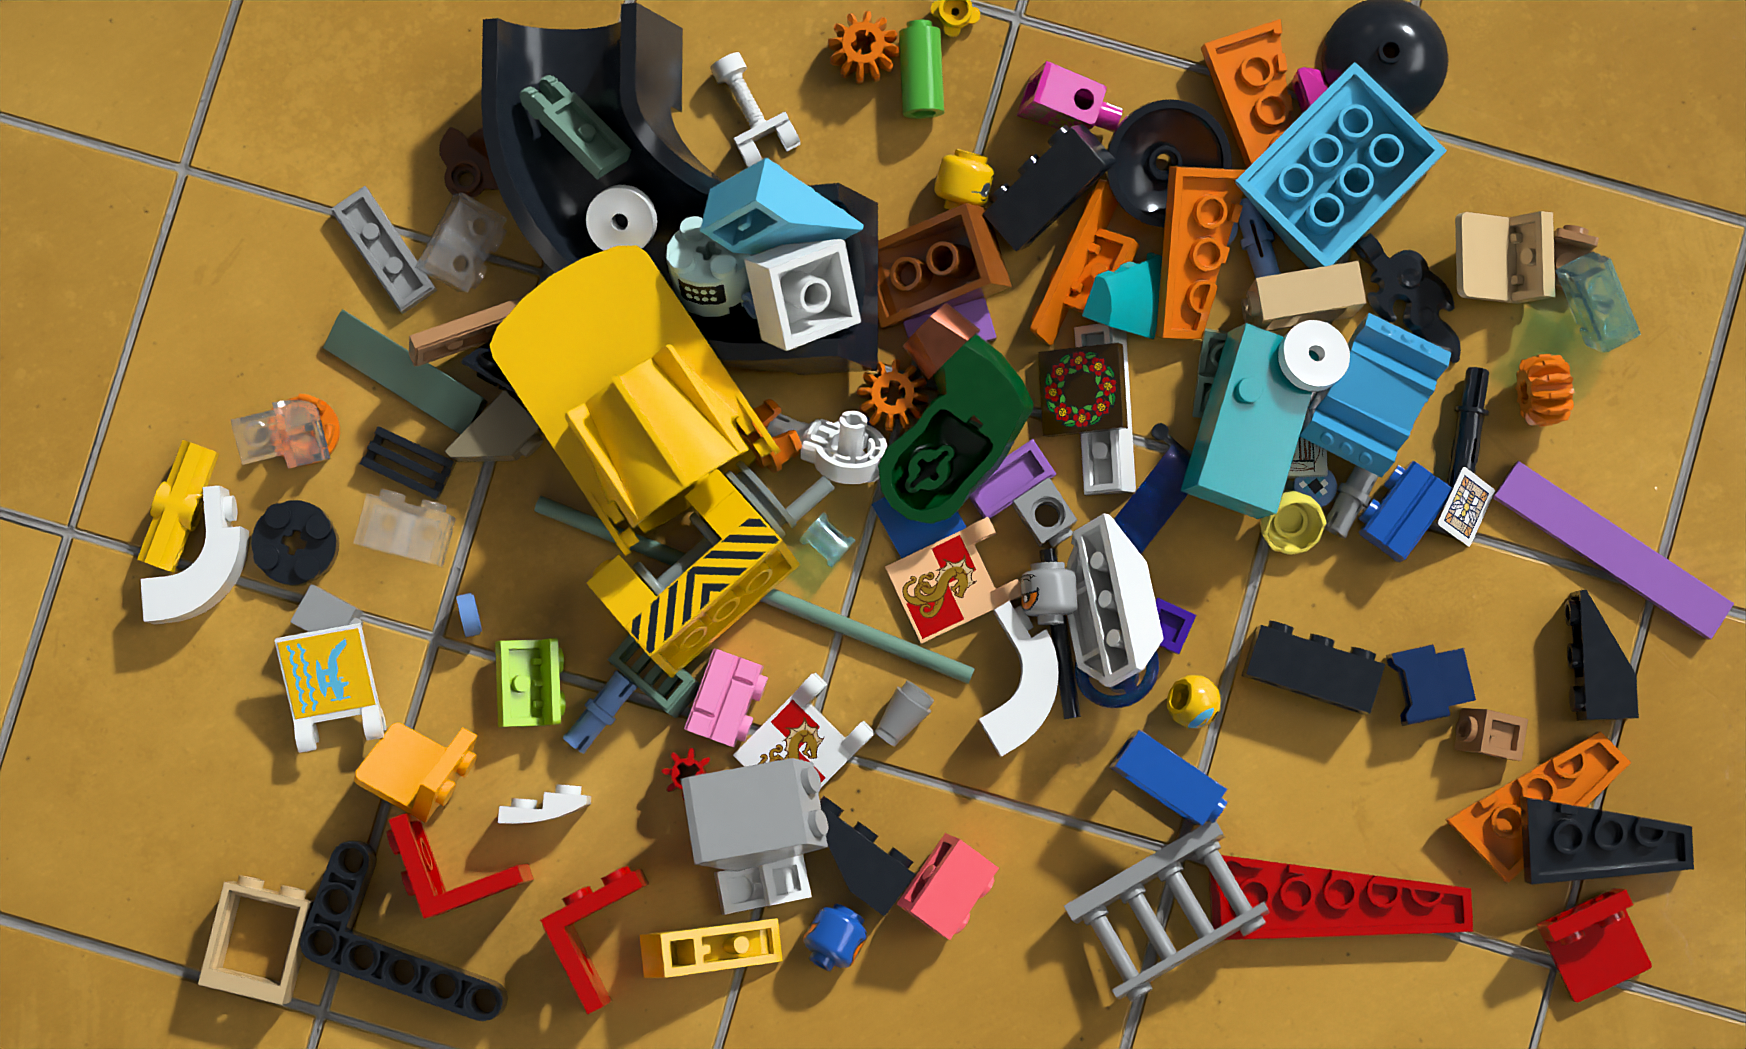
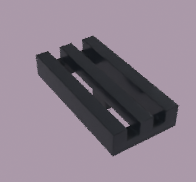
(375, 447)

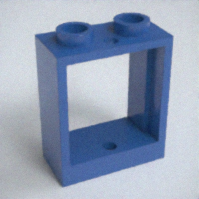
(1170, 779)

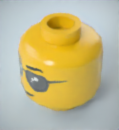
(963, 179)

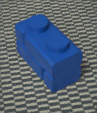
(1405, 510)

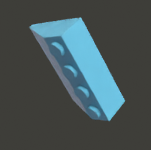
(1339, 169)

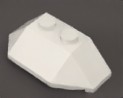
(1116, 608)

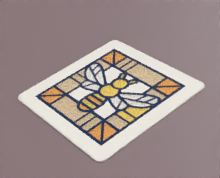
(1466, 506)

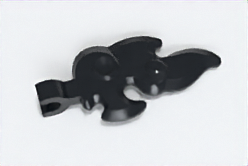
(1408, 279)

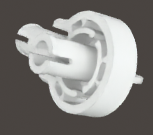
(838, 446)

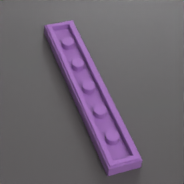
(1613, 550)

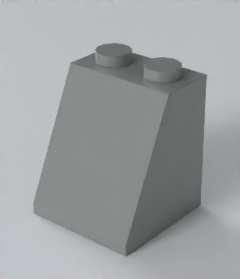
(755, 814)

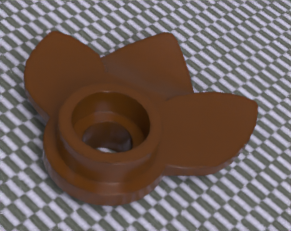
(466, 156)

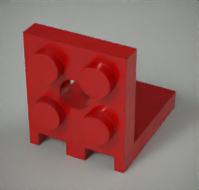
(424, 878)
(567, 941)

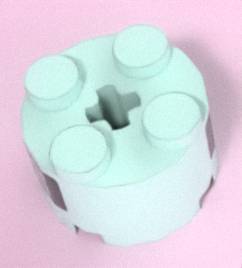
(704, 272)

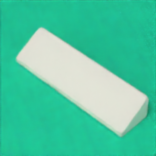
(1107, 454)

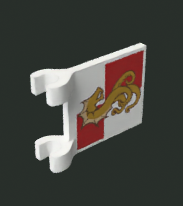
(803, 734)

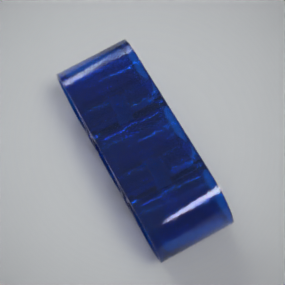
(1154, 499)

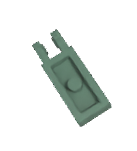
(575, 126)

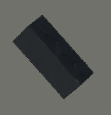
(1048, 185)
(1314, 667)

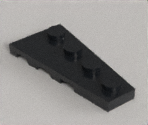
(1590, 843)

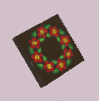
(1083, 390)

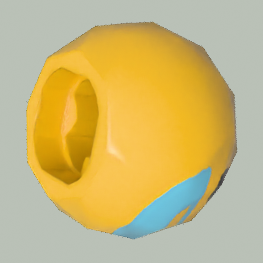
(1194, 701)

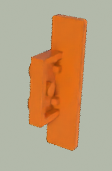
(1088, 253)

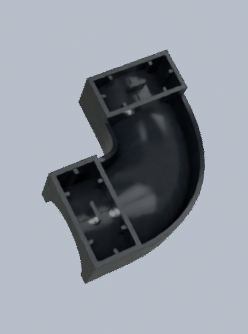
(634, 85)

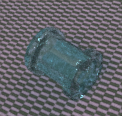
(827, 540)

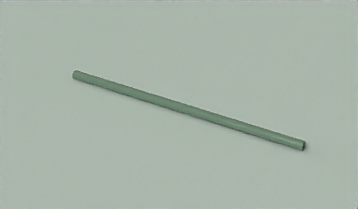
(774, 597)

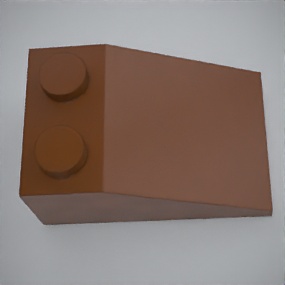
(939, 263)

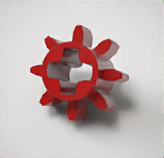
(676, 772)

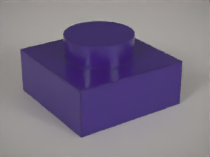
(1174, 624)

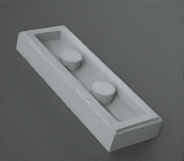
(383, 249)

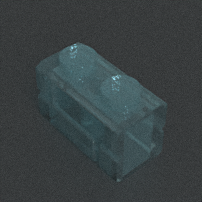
(1598, 302)

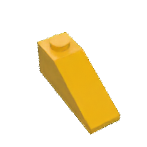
(710, 948)

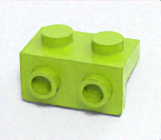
(529, 683)

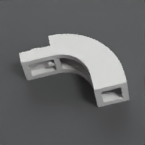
(210, 576)
(1035, 694)

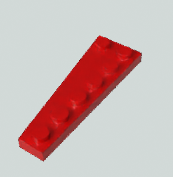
(1339, 903)

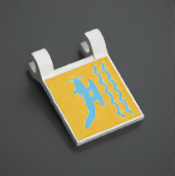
(327, 680)

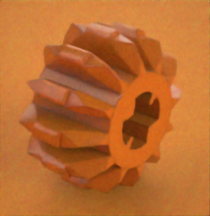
(846, 47)
(1544, 389)
(903, 405)

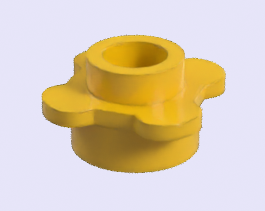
(953, 24)

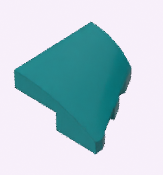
(1127, 297)

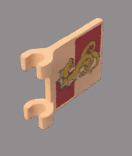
(949, 583)

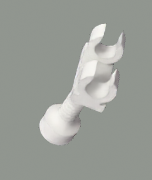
(730, 71)

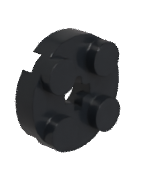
(281, 522)

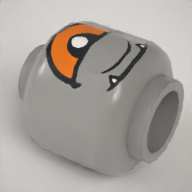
(1049, 592)

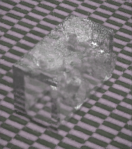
(462, 243)
(405, 528)

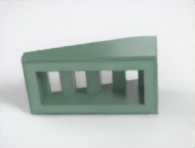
(677, 701)

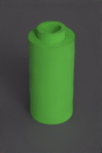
(921, 70)

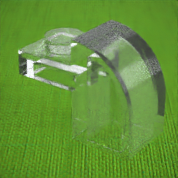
(287, 430)

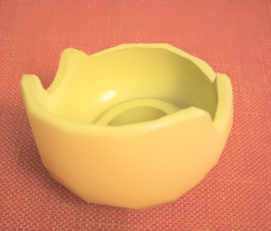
(1295, 525)

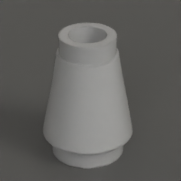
(904, 712)

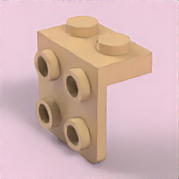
(1505, 257)

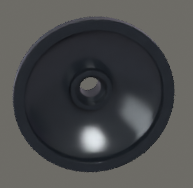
(1371, 25)
(1166, 127)

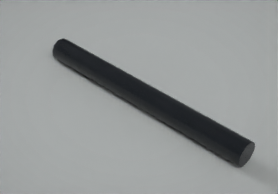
(1061, 643)

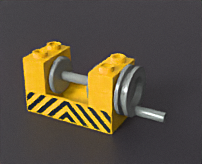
(715, 578)

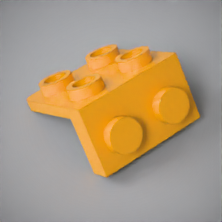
(416, 770)

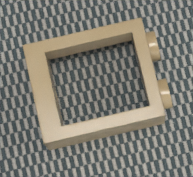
(1304, 295)
(220, 978)

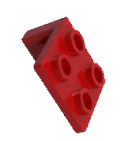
(1595, 944)

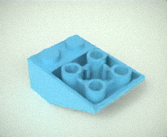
(771, 209)

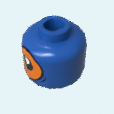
(835, 937)

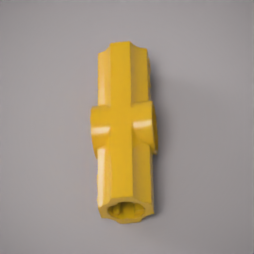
(178, 506)

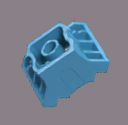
(1378, 397)

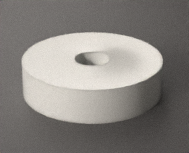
(626, 201)
(1299, 366)

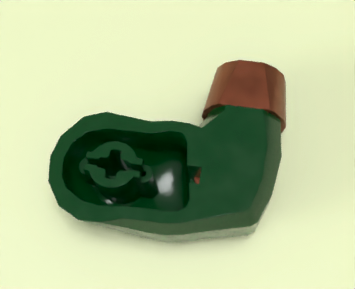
(963, 429)

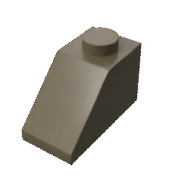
(498, 434)

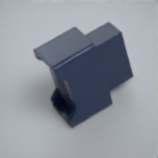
(1431, 682)

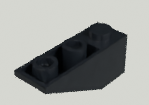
(1602, 673)
(866, 868)

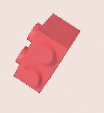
(948, 886)

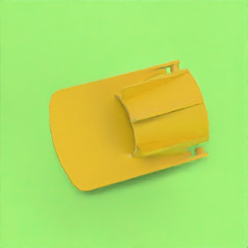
(625, 388)

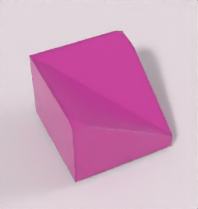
(1308, 86)

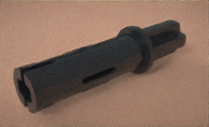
(1469, 423)

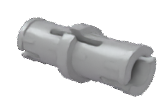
(1350, 501)

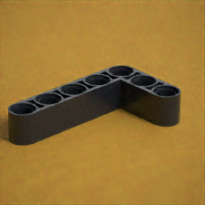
(385, 954)

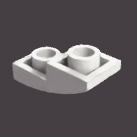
(563, 802)

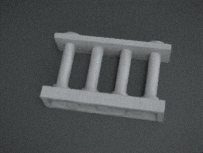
(1130, 889)

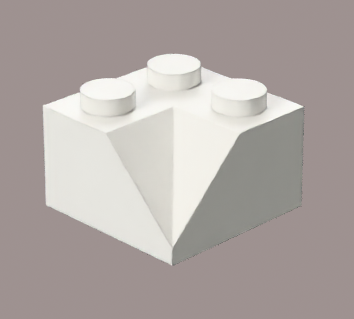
(802, 292)

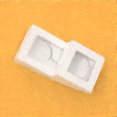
(763, 885)

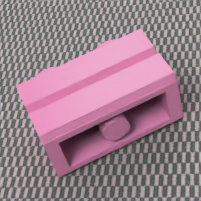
(725, 698)

